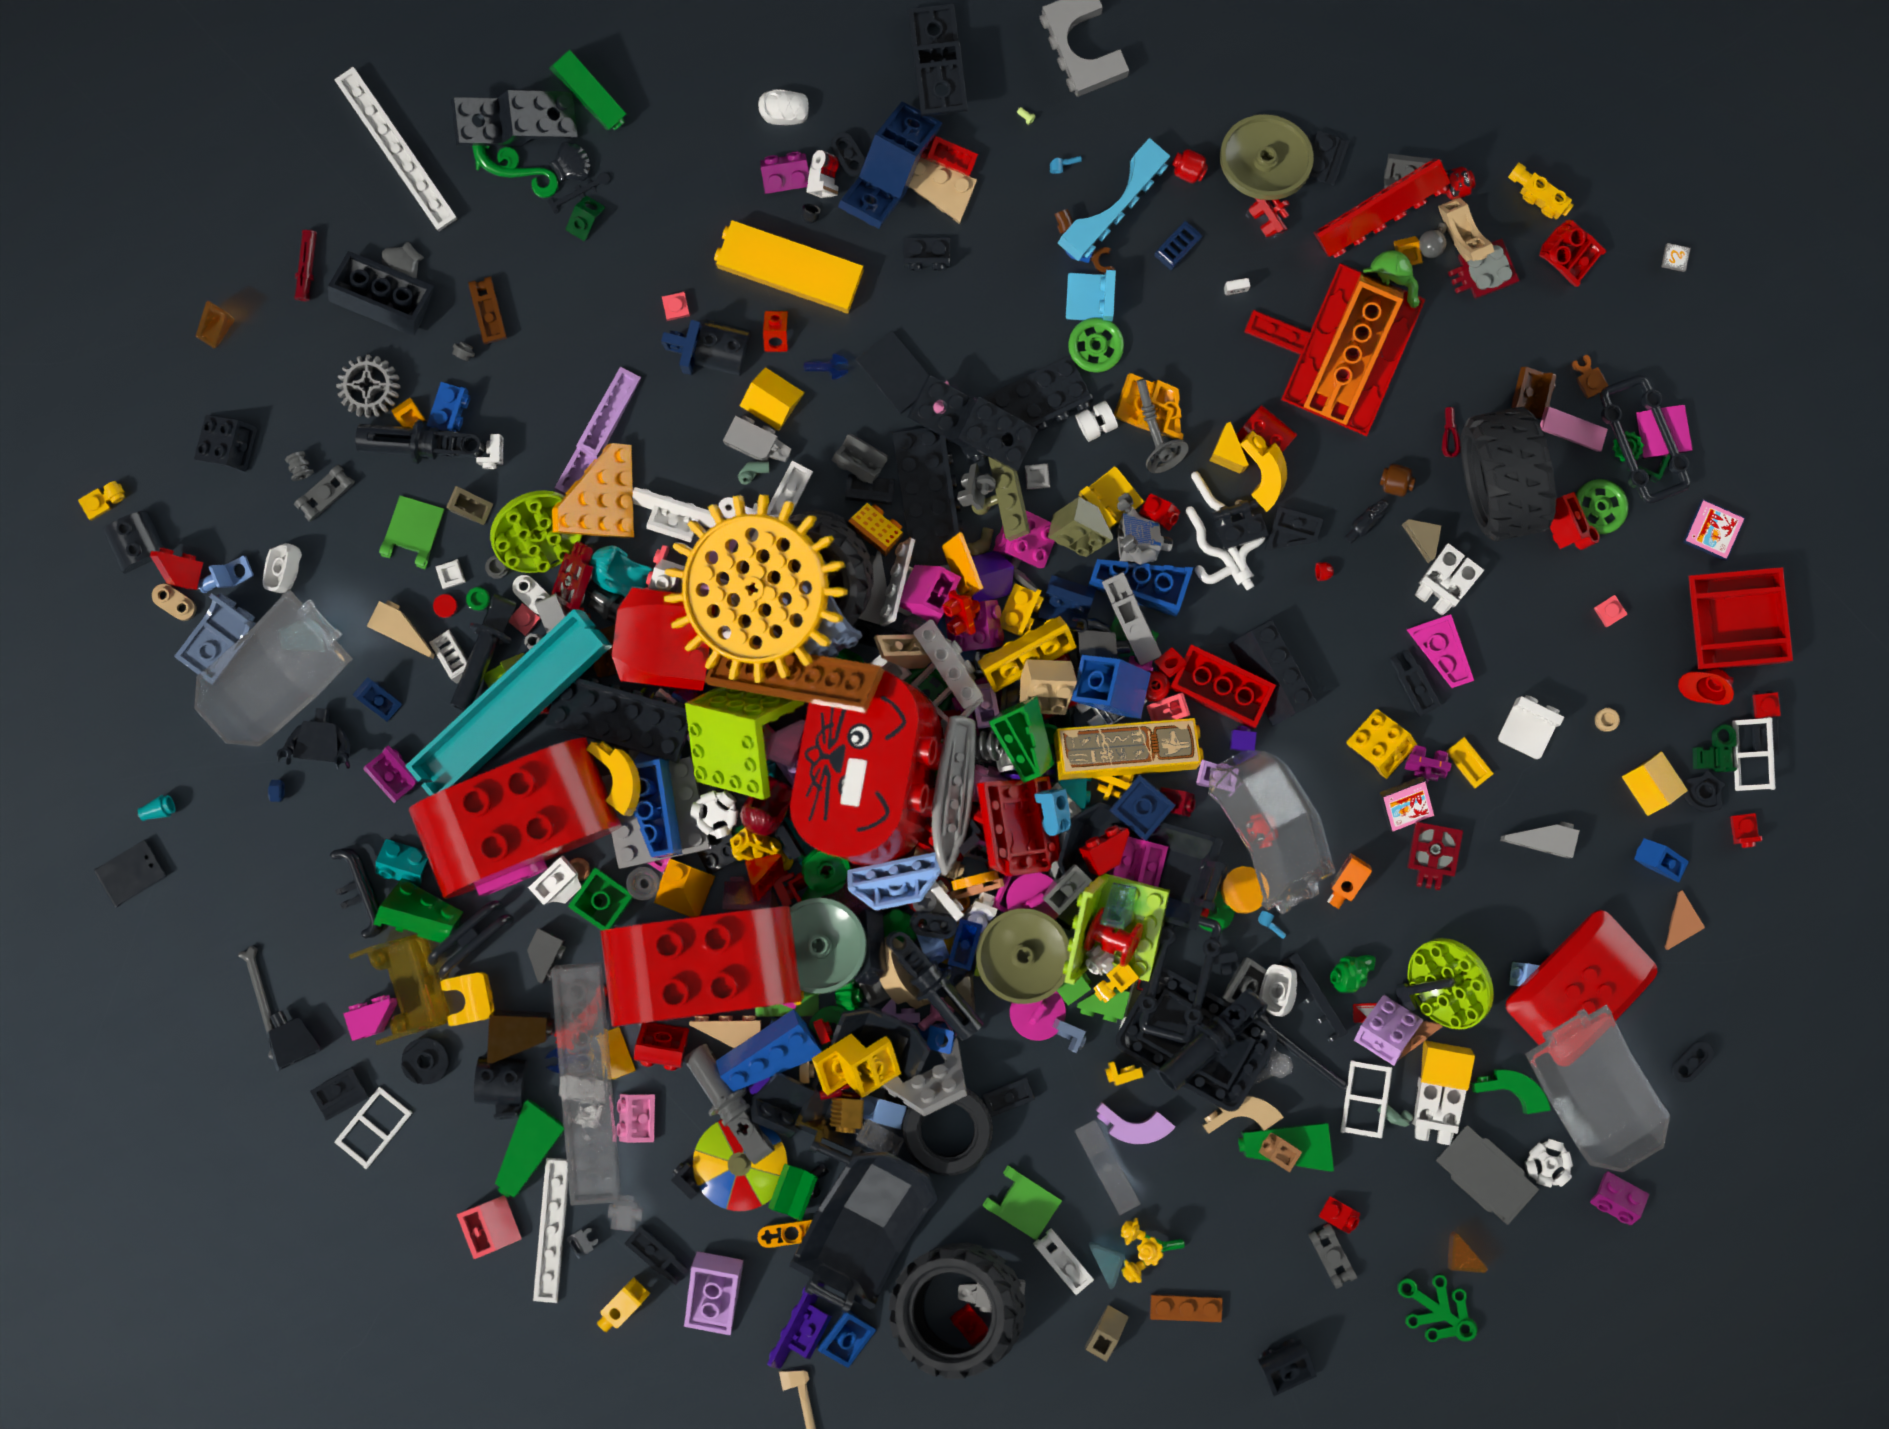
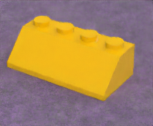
(1043, 643)

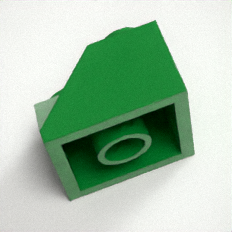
(601, 900)

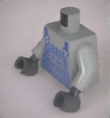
(1138, 537)

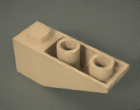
(728, 1030)

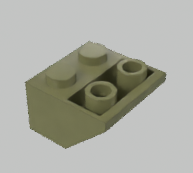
(1080, 527)

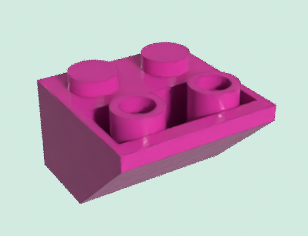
(927, 591)
(370, 1019)

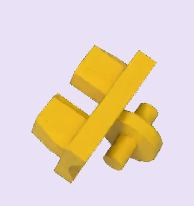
(1122, 782)

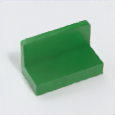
(793, 1191)

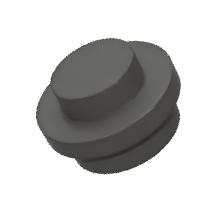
(463, 351)
(496, 568)

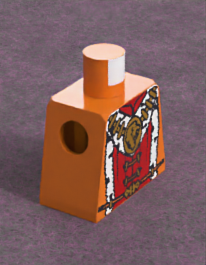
(1354, 871)

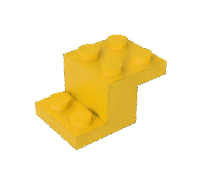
(858, 1066)

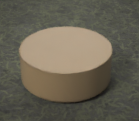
(1607, 719)

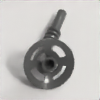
(1162, 448)

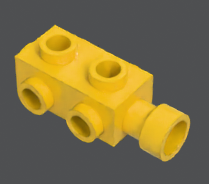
(1541, 195)
(752, 846)

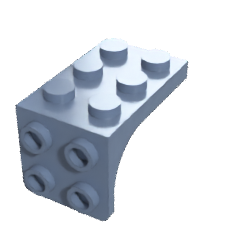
(215, 633)
(839, 633)

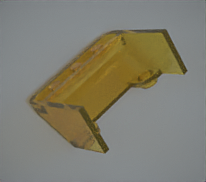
(414, 984)

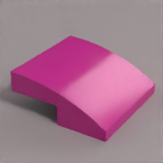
(1651, 437)
(1141, 862)

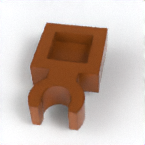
(1591, 380)

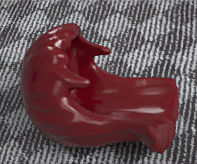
(766, 815)

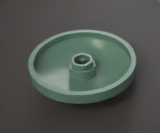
(827, 944)

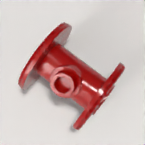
(1111, 941)

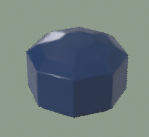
(276, 790)

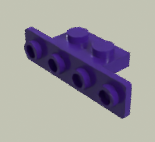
(802, 1330)

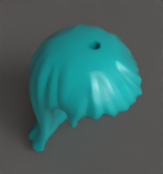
(617, 572)

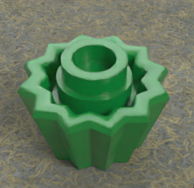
(1635, 445)
(849, 996)

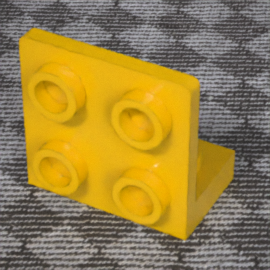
(1105, 495)
(1019, 609)
(1382, 742)

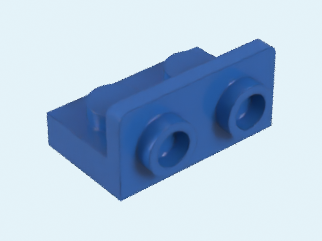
(448, 408)

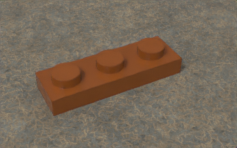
(1186, 1308)

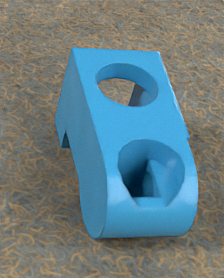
(1055, 810)

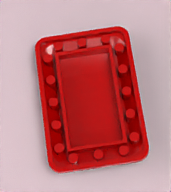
(1586, 972)

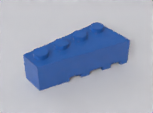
(1152, 585)
(657, 809)
(772, 1050)

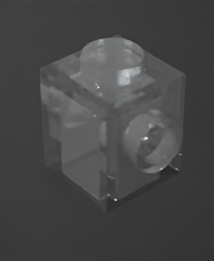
(625, 1213)

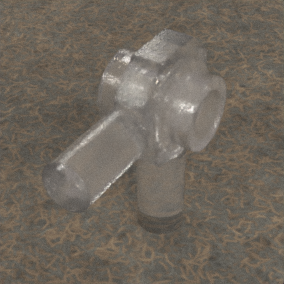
(1278, 1066)

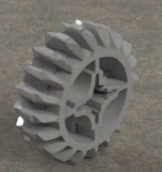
(378, 386)

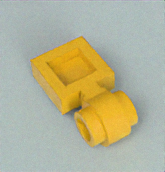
(97, 503)
(1120, 978)

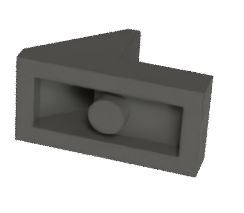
(1066, 889)

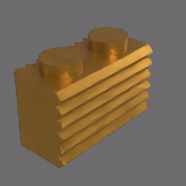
(847, 1114)

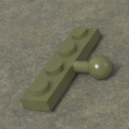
(1009, 499)

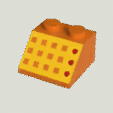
(876, 528)

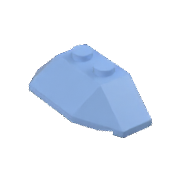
(894, 881)

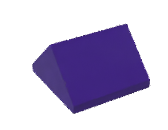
(995, 575)

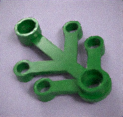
(1440, 1311)

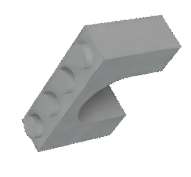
(1083, 73)

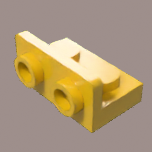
(1127, 1074)

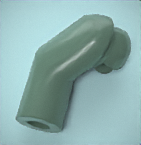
(751, 469)
(1393, 1117)

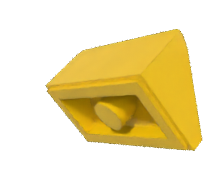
(620, 1057)

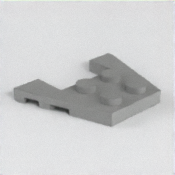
(932, 1088)

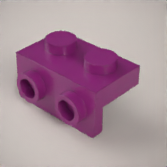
(784, 172)
(391, 774)
(1620, 1199)

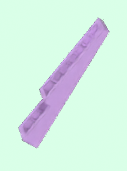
(599, 428)

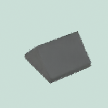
(1247, 976)

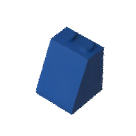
(1111, 685)

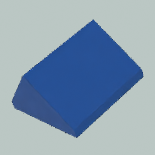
(846, 1338)

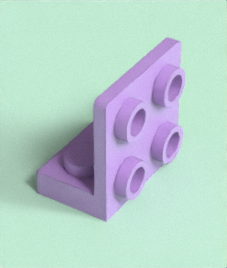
(1388, 1029)

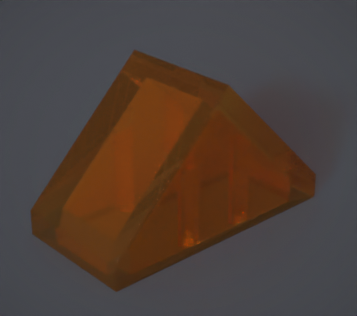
(213, 324)
(1462, 1257)

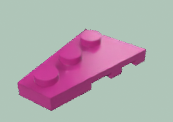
(1444, 649)

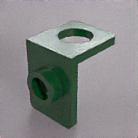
(583, 218)
(1658, 475)

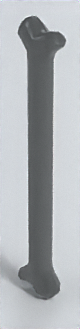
(249, 957)

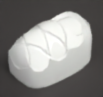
(783, 107)
(281, 568)
(1279, 989)

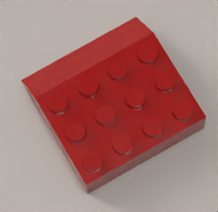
(1740, 618)

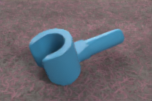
(1057, 164)
(1265, 919)

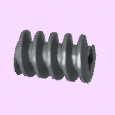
(987, 747)

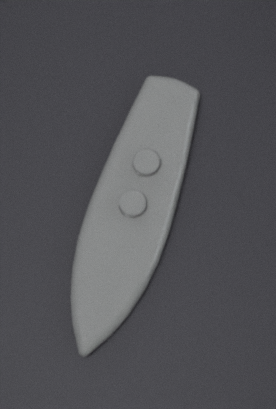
(953, 791)

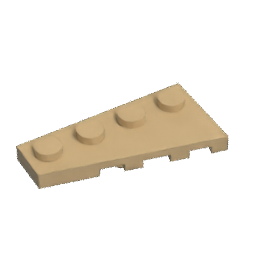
(943, 188)

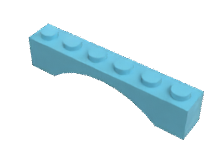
(1084, 232)

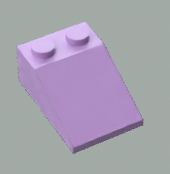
(713, 1293)

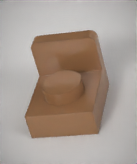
(1280, 1152)

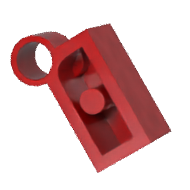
(1571, 524)

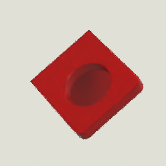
(775, 326)
(1170, 662)
(797, 884)

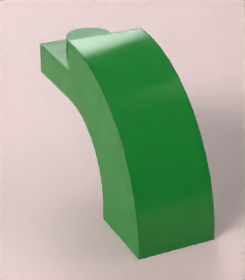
(1528, 1092)

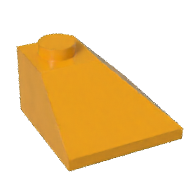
(684, 888)

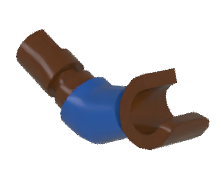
(1065, 221)

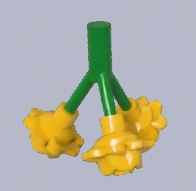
(1149, 1250)

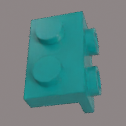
(400, 862)

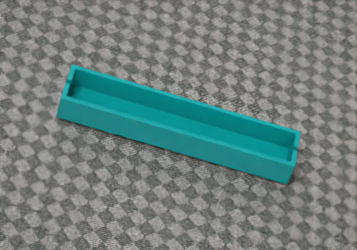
(510, 703)

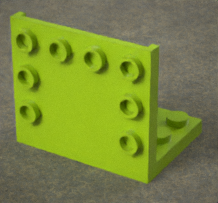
(730, 740)
(1148, 910)

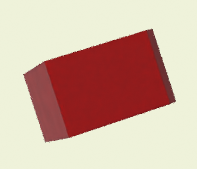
(763, 873)

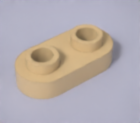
(173, 601)

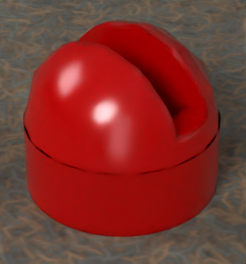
(1323, 571)

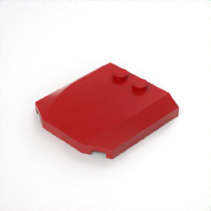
(650, 649)
(1015, 827)

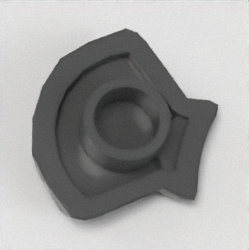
(402, 259)

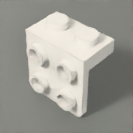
(1529, 726)

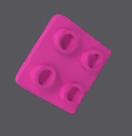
(1030, 548)

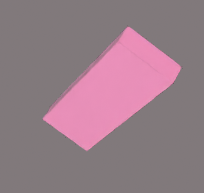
(1573, 429)

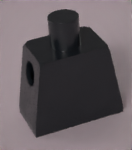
(290, 1041)

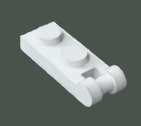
(1064, 1262)

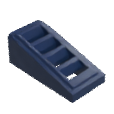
(1165, 258)

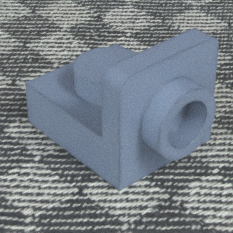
(1067, 1030)

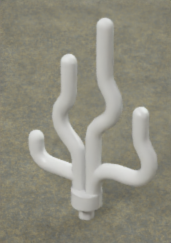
(1236, 563)

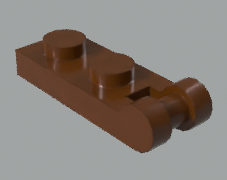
(487, 311)

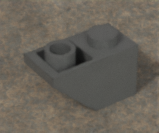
(544, 952)

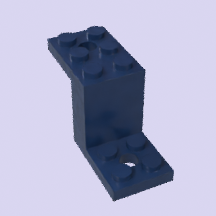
(890, 165)

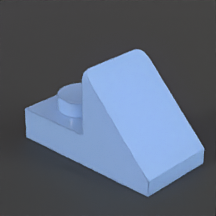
(884, 1112)

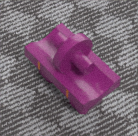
(1428, 767)

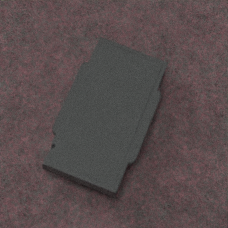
(1487, 1174)

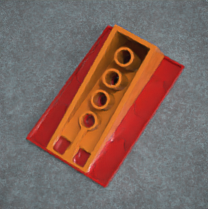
(1354, 351)

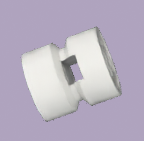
(1089, 424)

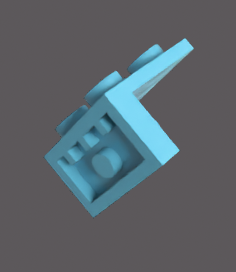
(1090, 296)

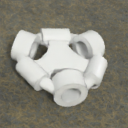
(715, 813)
(1549, 1164)

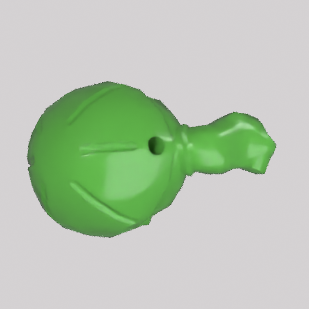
(1396, 267)

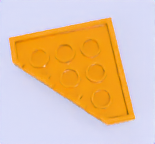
(601, 498)

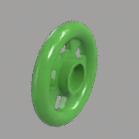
(1081, 358)
(1611, 490)

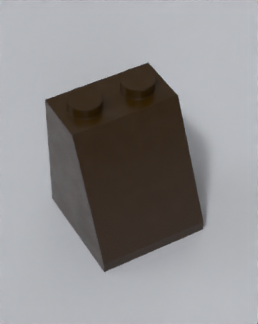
(516, 1031)

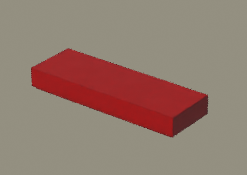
(1279, 333)

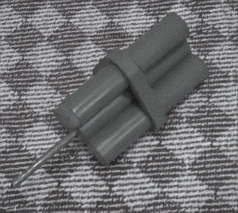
(605, 603)

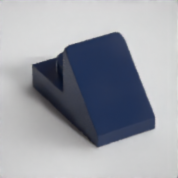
(377, 699)

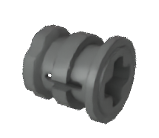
(298, 466)

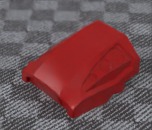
(1571, 251)

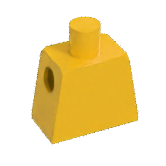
(623, 1305)

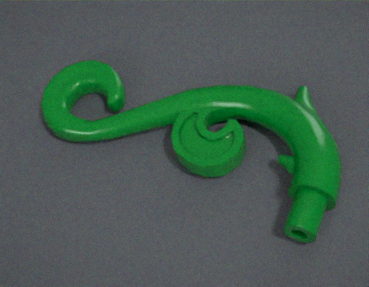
(512, 171)

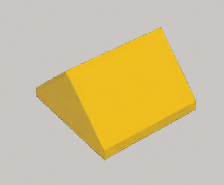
(771, 398)
(1228, 451)
(1654, 783)
(1446, 1065)

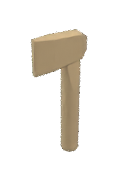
(799, 1378)

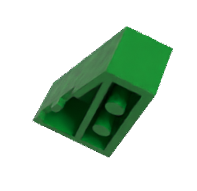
(1024, 738)
(419, 912)

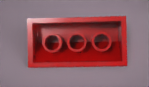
(1223, 687)

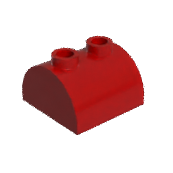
(1269, 428)
(661, 1045)

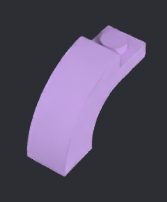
(1135, 1133)

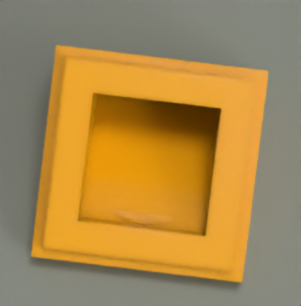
(1410, 248)
(407, 413)

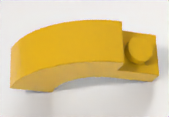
(1272, 467)
(625, 776)

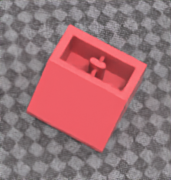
(489, 1226)

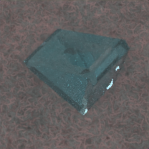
(1119, 906)
(1109, 1261)

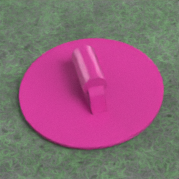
(1027, 893)
(1036, 1019)

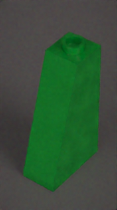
(588, 91)
(1310, 1139)
(530, 1143)

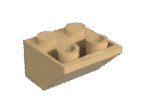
(1050, 682)

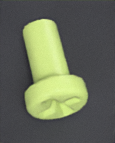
(1029, 118)

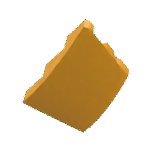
(1162, 396)

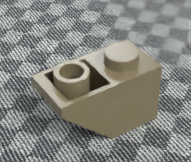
(1106, 1333)

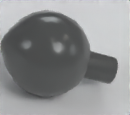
(1433, 242)

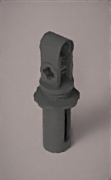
(728, 1104)

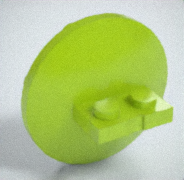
(525, 535)
(1470, 996)

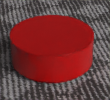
(445, 606)

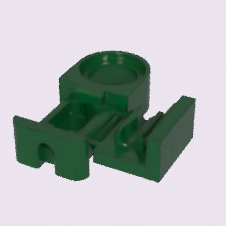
(1718, 757)

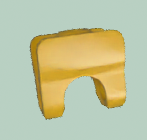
(477, 996)

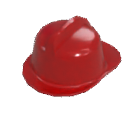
(1707, 687)

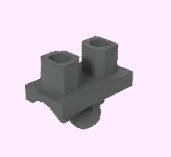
(976, 487)

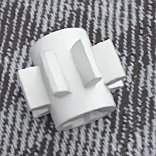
(1099, 961)

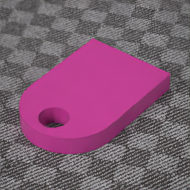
(511, 878)

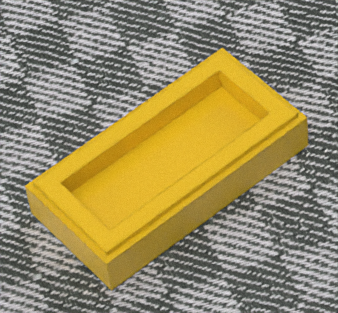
(1469, 762)

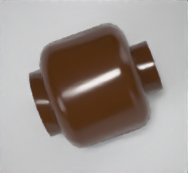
(1397, 480)

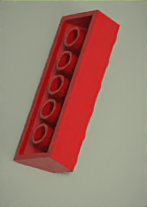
(1382, 207)

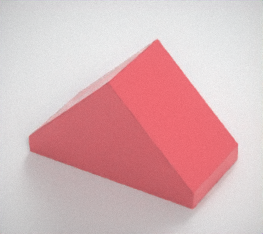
(1169, 708)

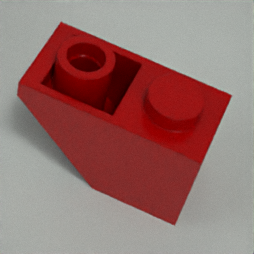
(178, 570)
(1106, 851)

